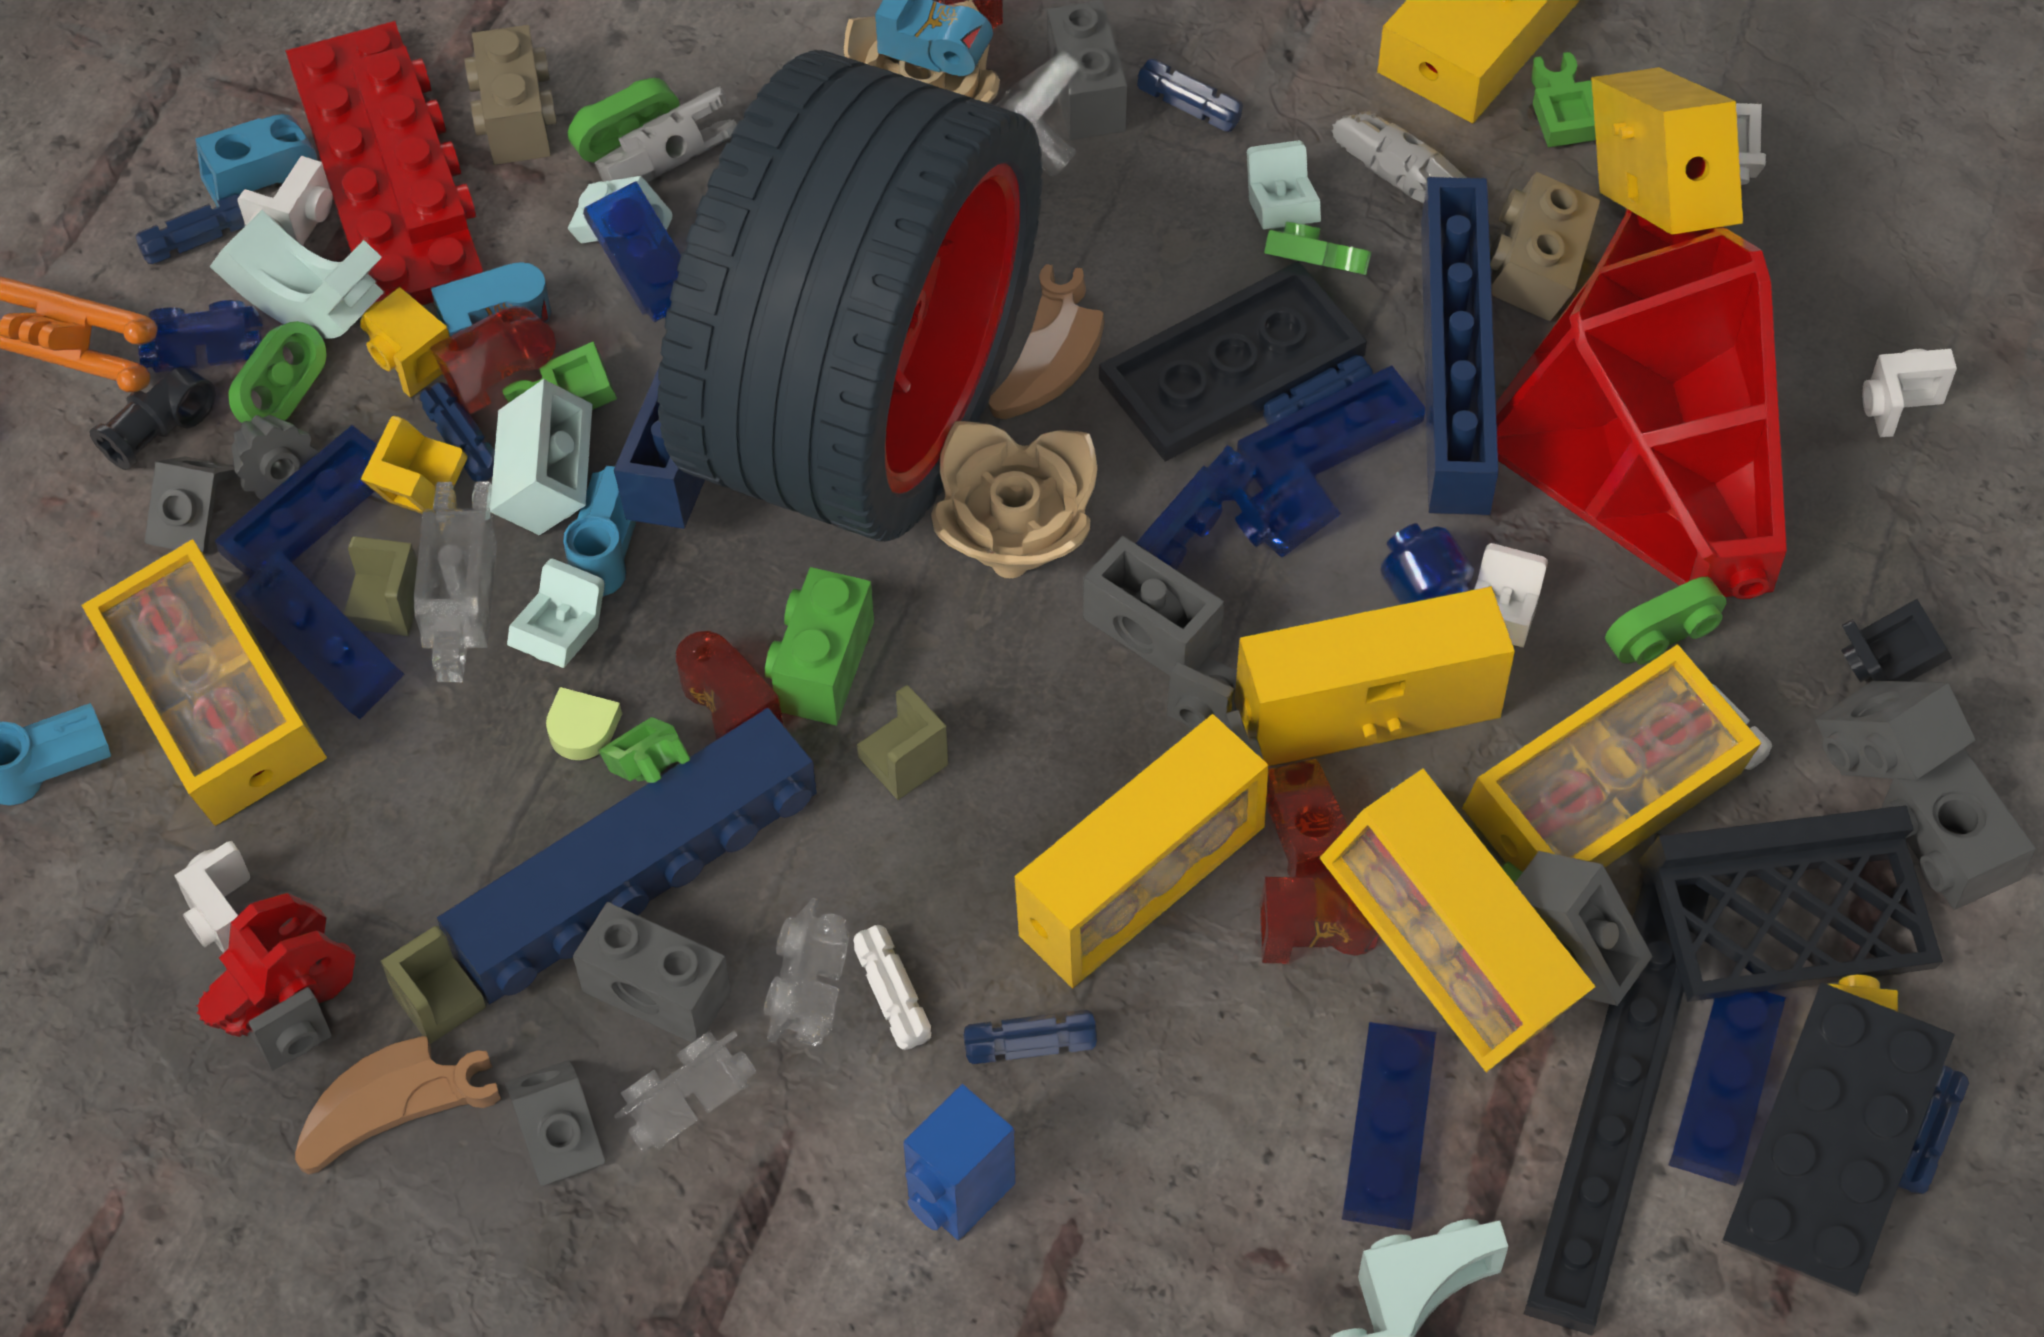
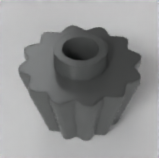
(269, 453)

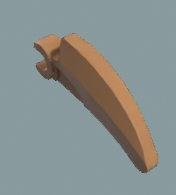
(1055, 351)
(384, 1093)

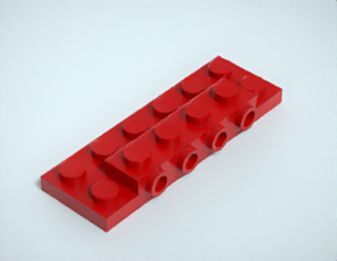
(386, 158)

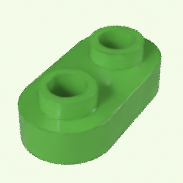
(600, 125)
(273, 378)
(1666, 619)

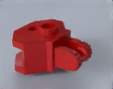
(274, 963)

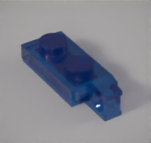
(636, 247)
(1197, 506)

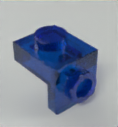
(1286, 510)

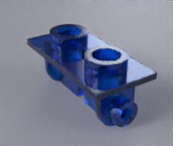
(222, 329)

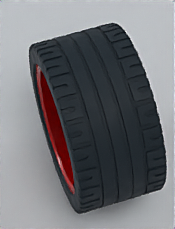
(848, 291)

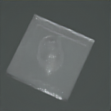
(1032, 98)

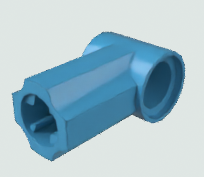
(600, 533)
(47, 751)

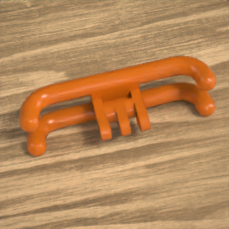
(62, 332)

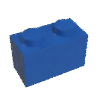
(959, 1163)

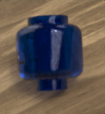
(1425, 564)

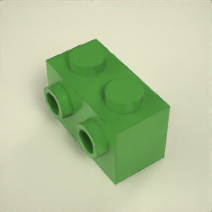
(821, 645)

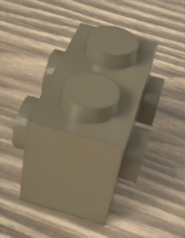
(511, 102)
(1542, 245)

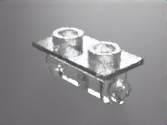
(795, 997)
(660, 1104)

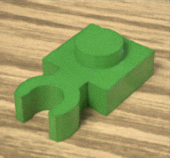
(1561, 104)
(1302, 244)
(577, 372)
(644, 751)

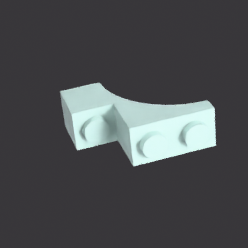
(1411, 1278)

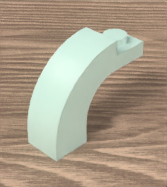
(294, 282)

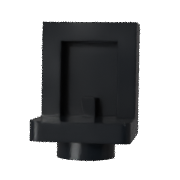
(1895, 646)

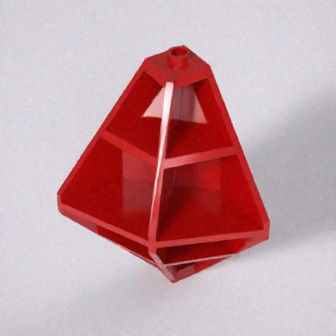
(1662, 407)

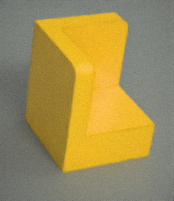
(410, 465)

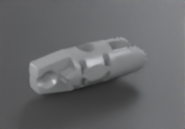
(646, 151)
(1392, 153)

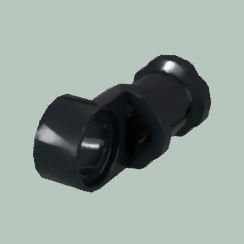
(154, 415)

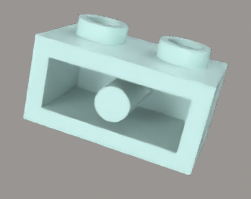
(541, 457)

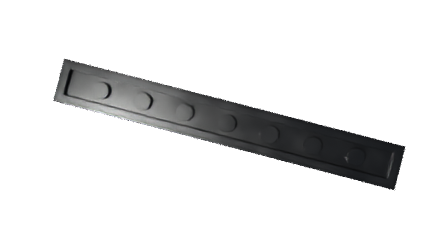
(1611, 1129)

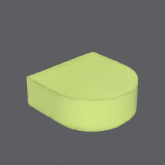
(581, 724)

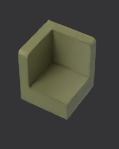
(382, 586)
(907, 747)
(432, 985)

